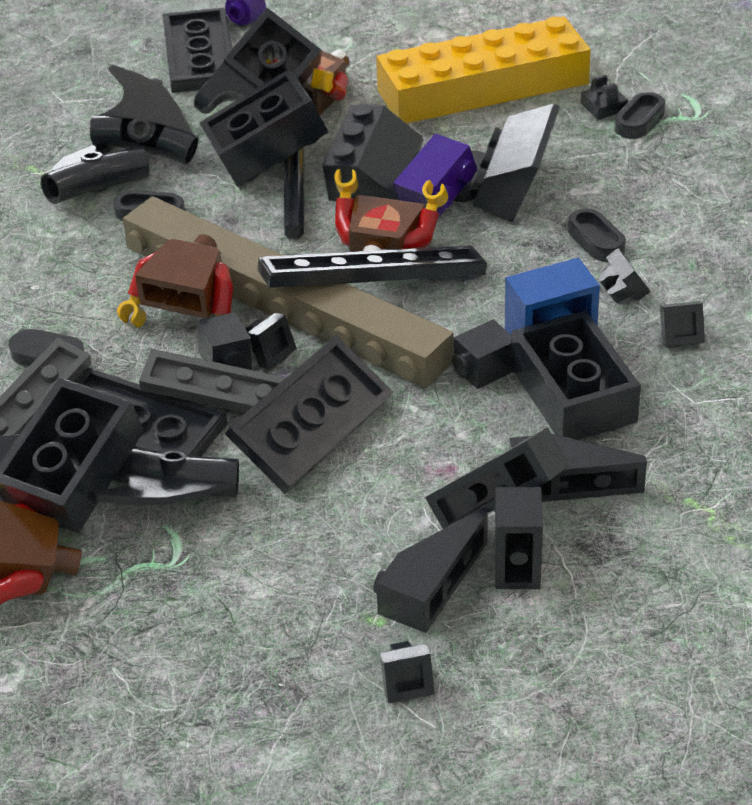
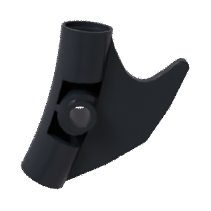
(142, 106)
(93, 172)
(171, 478)

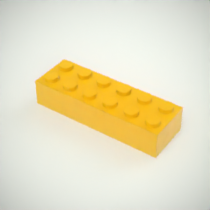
(483, 69)

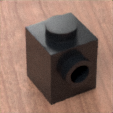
(224, 341)
(483, 354)

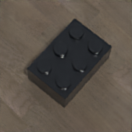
(575, 376)
(69, 452)

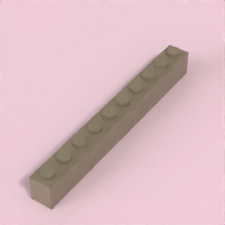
(365, 323)

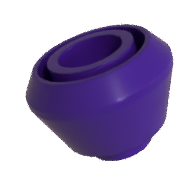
(244, 11)

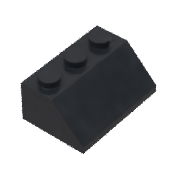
(264, 127)
(375, 147)
(513, 161)

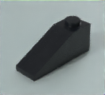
(523, 465)
(593, 471)
(429, 572)

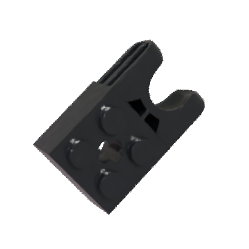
(246, 63)

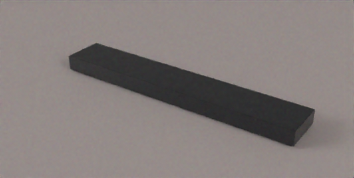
(370, 266)

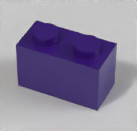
(441, 162)

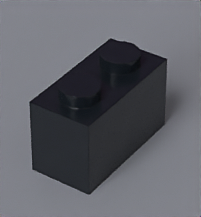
(518, 537)

